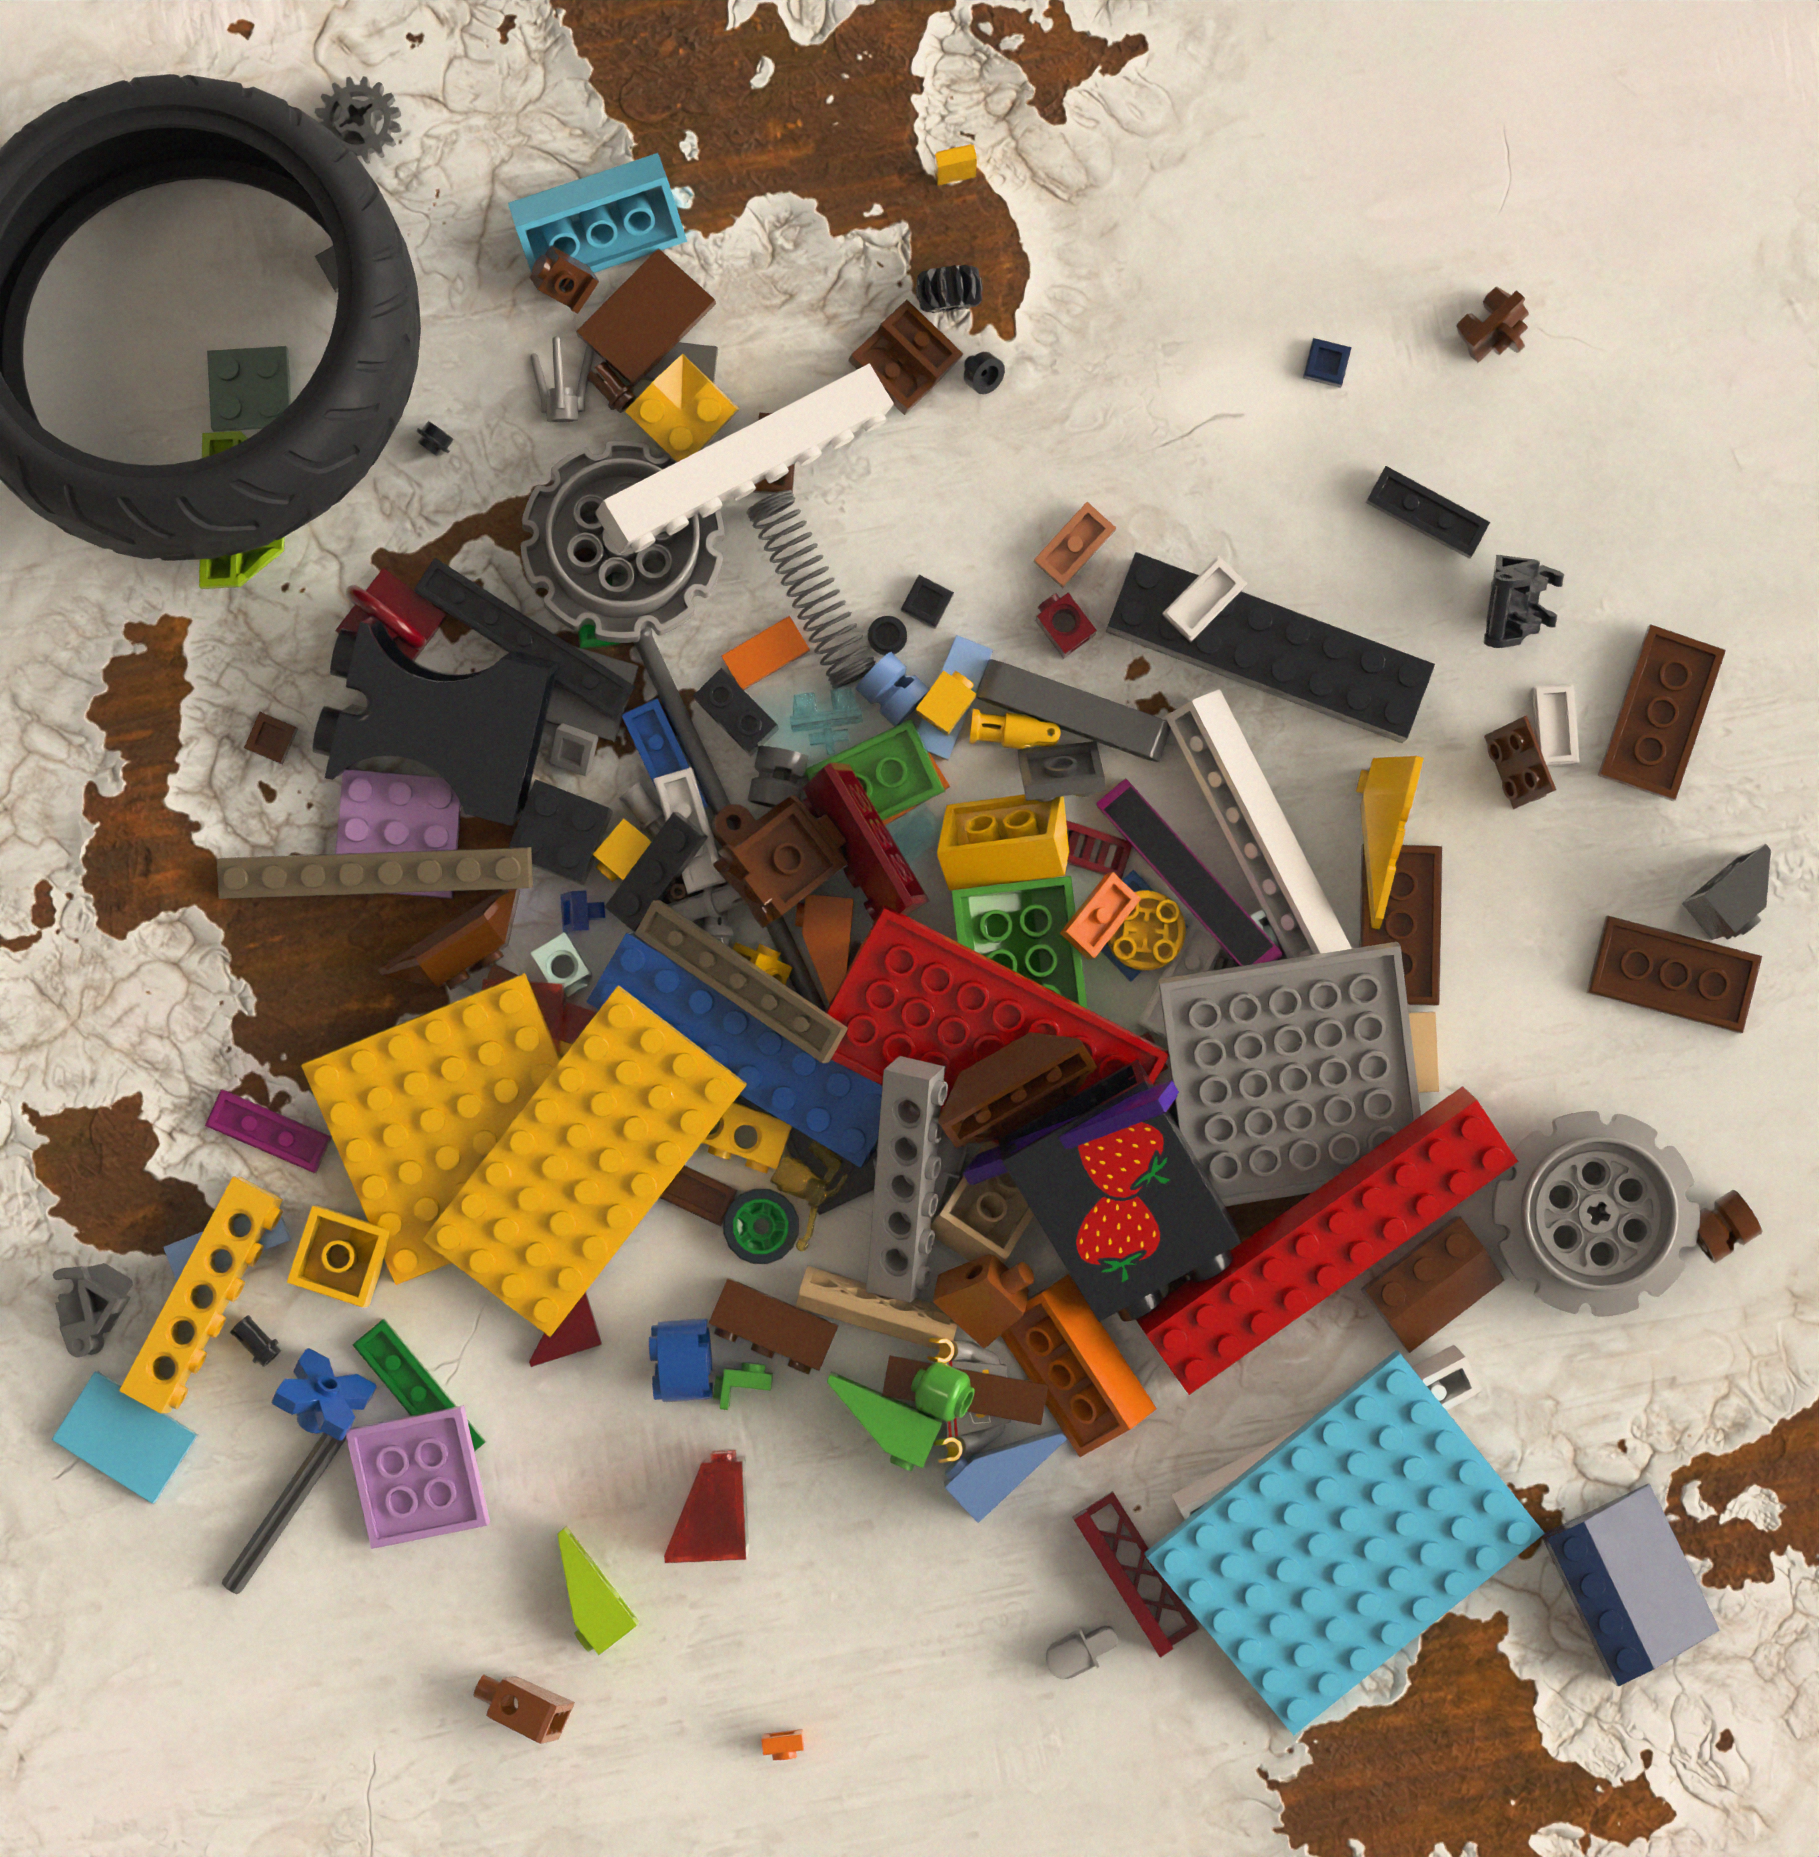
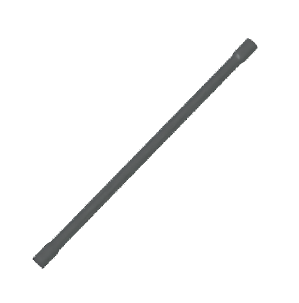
(717, 797)

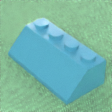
(602, 216)

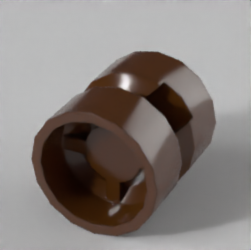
(1725, 1225)

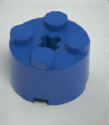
(682, 1359)

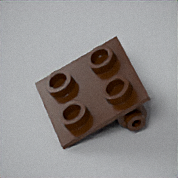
(1519, 762)

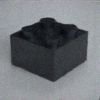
(561, 831)

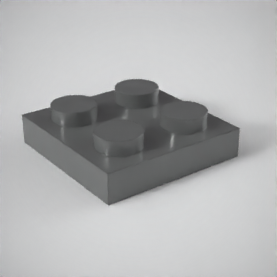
(1061, 771)

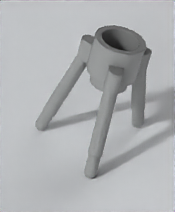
(562, 404)

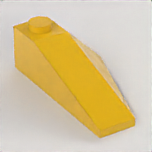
(1384, 810)

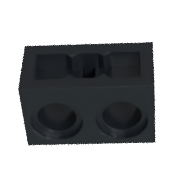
(736, 712)

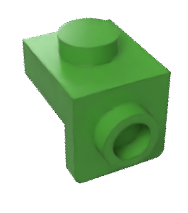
(749, 1376)

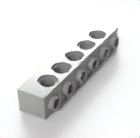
(887, 1270)

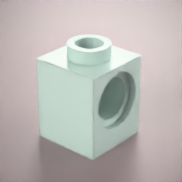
(562, 946)

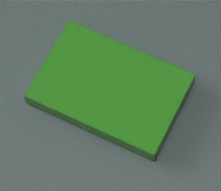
(891, 769)

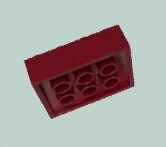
(870, 849)

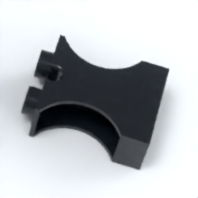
(468, 728)

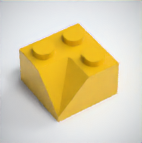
(682, 409)
(339, 1256)

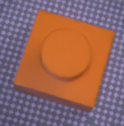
(783, 1744)

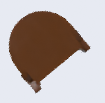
(776, 857)

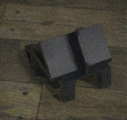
(1515, 598)

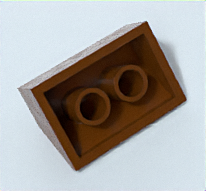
(1433, 1283)

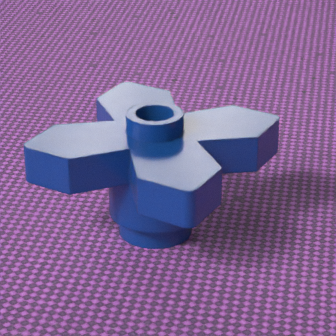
(322, 1399)

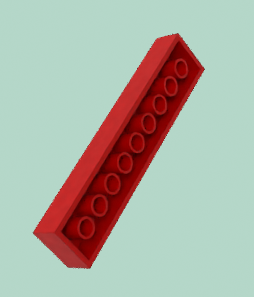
(1328, 1239)

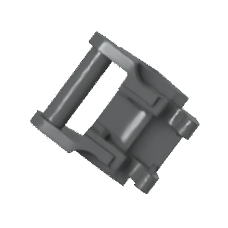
(91, 1306)

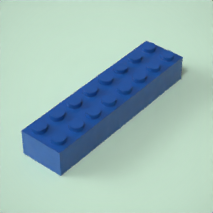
(811, 1096)

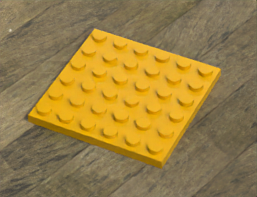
(427, 1107)

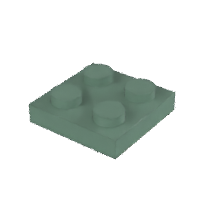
(248, 387)

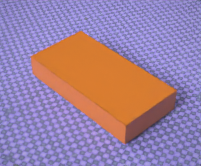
(765, 653)

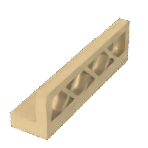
(849, 1302)

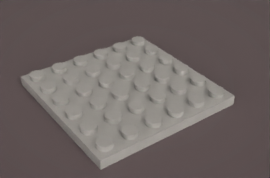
(1290, 1067)

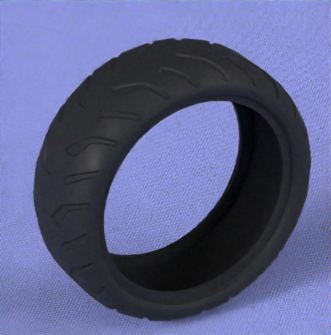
(328, 438)

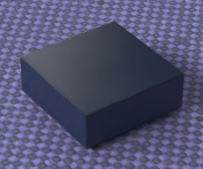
(1327, 362)

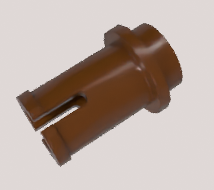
(612, 388)

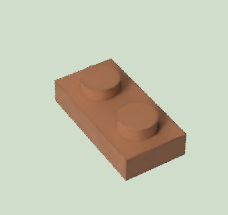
(1074, 544)

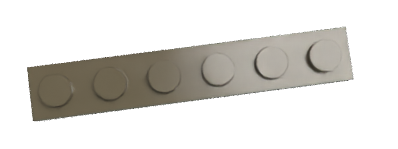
(741, 981)

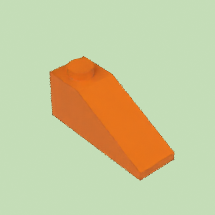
(827, 934)

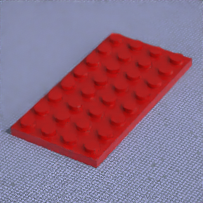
(952, 1007)

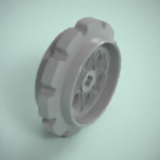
(579, 589)
(1568, 1274)

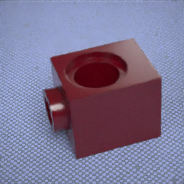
(1064, 641)

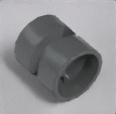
(772, 791)

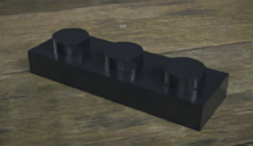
(1427, 512)
(656, 870)

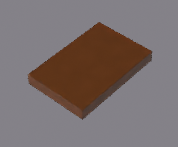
(646, 317)

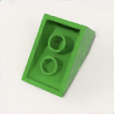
(892, 1423)

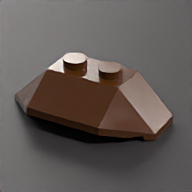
(459, 945)
(1014, 1087)

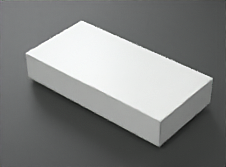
(1204, 599)
(1556, 723)

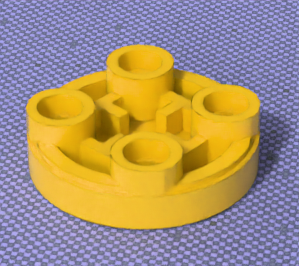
(1150, 933)

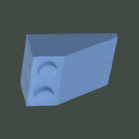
(994, 1473)

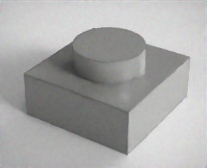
(573, 749)

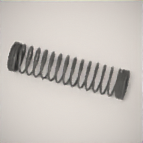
(768, 507)

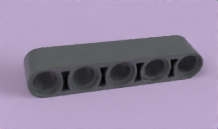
(1074, 710)

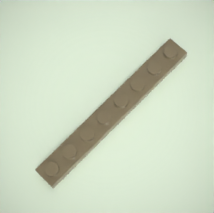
(375, 872)

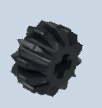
(949, 288)

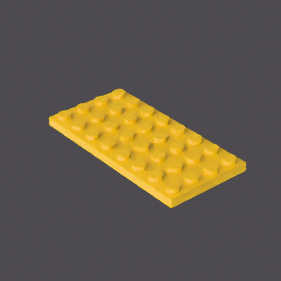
(584, 1161)

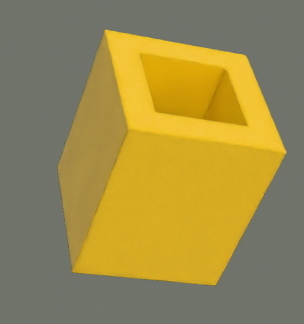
(946, 701)
(621, 851)

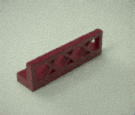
(1122, 1581)

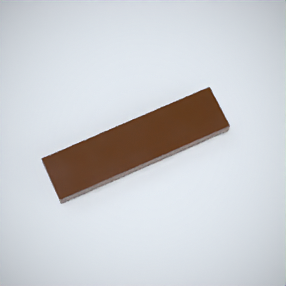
(992, 1395)

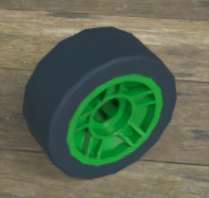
(740, 1230)

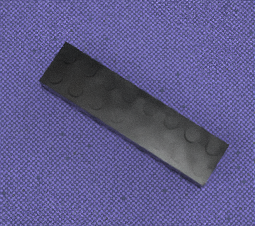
(1277, 652)

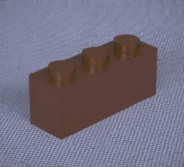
(772, 1326)

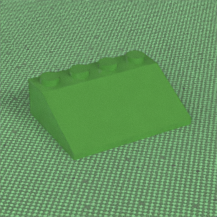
(1022, 930)

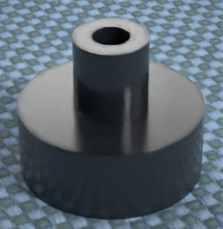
(983, 372)

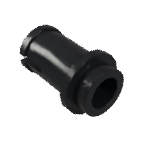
(255, 1341)

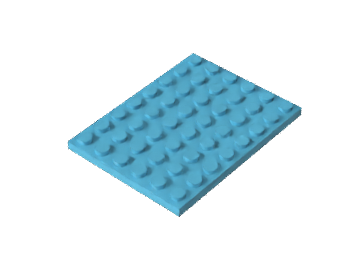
(1344, 1542)

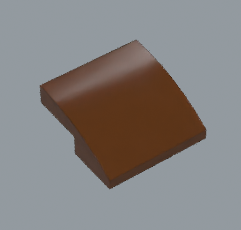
(907, 356)

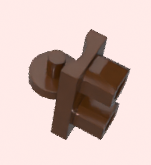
(1500, 329)

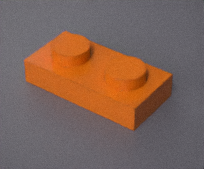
(1100, 916)

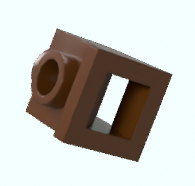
(577, 278)

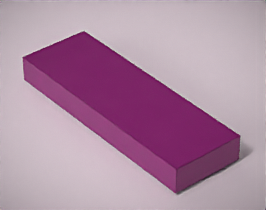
(268, 1131)

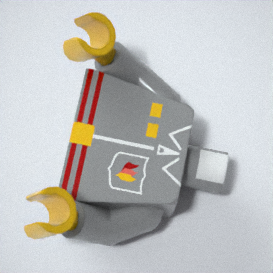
(973, 1429)

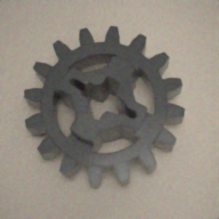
(371, 112)

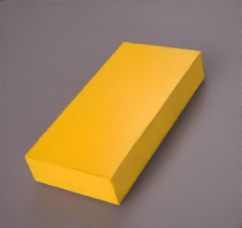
(955, 164)

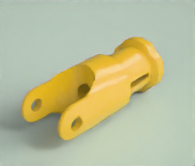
(1012, 730)

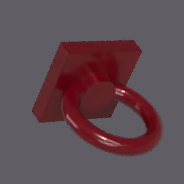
(405, 614)

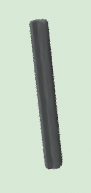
(281, 1513)

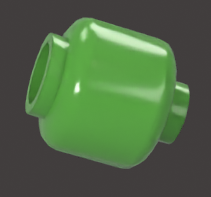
(942, 1391)

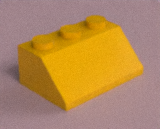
(1003, 841)

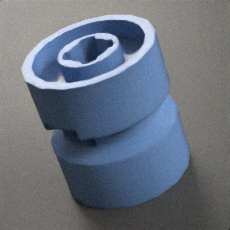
(892, 689)

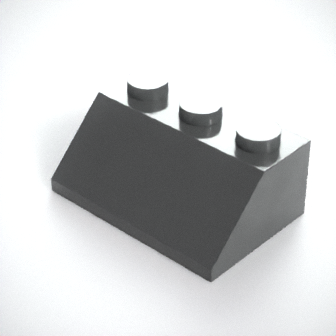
(1733, 896)

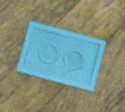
(124, 1438)

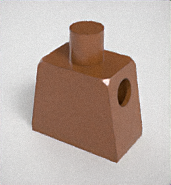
(984, 1296)
(539, 1713)

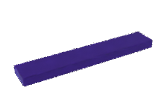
(1120, 1116)

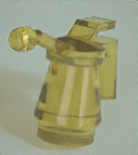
(798, 1180)

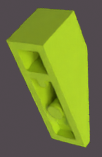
(594, 1602)

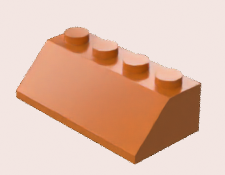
(1088, 1379)

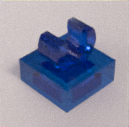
(578, 913)

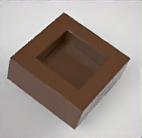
(271, 738)

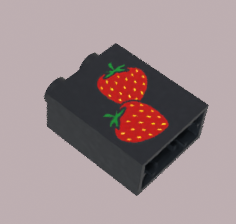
(1122, 1206)

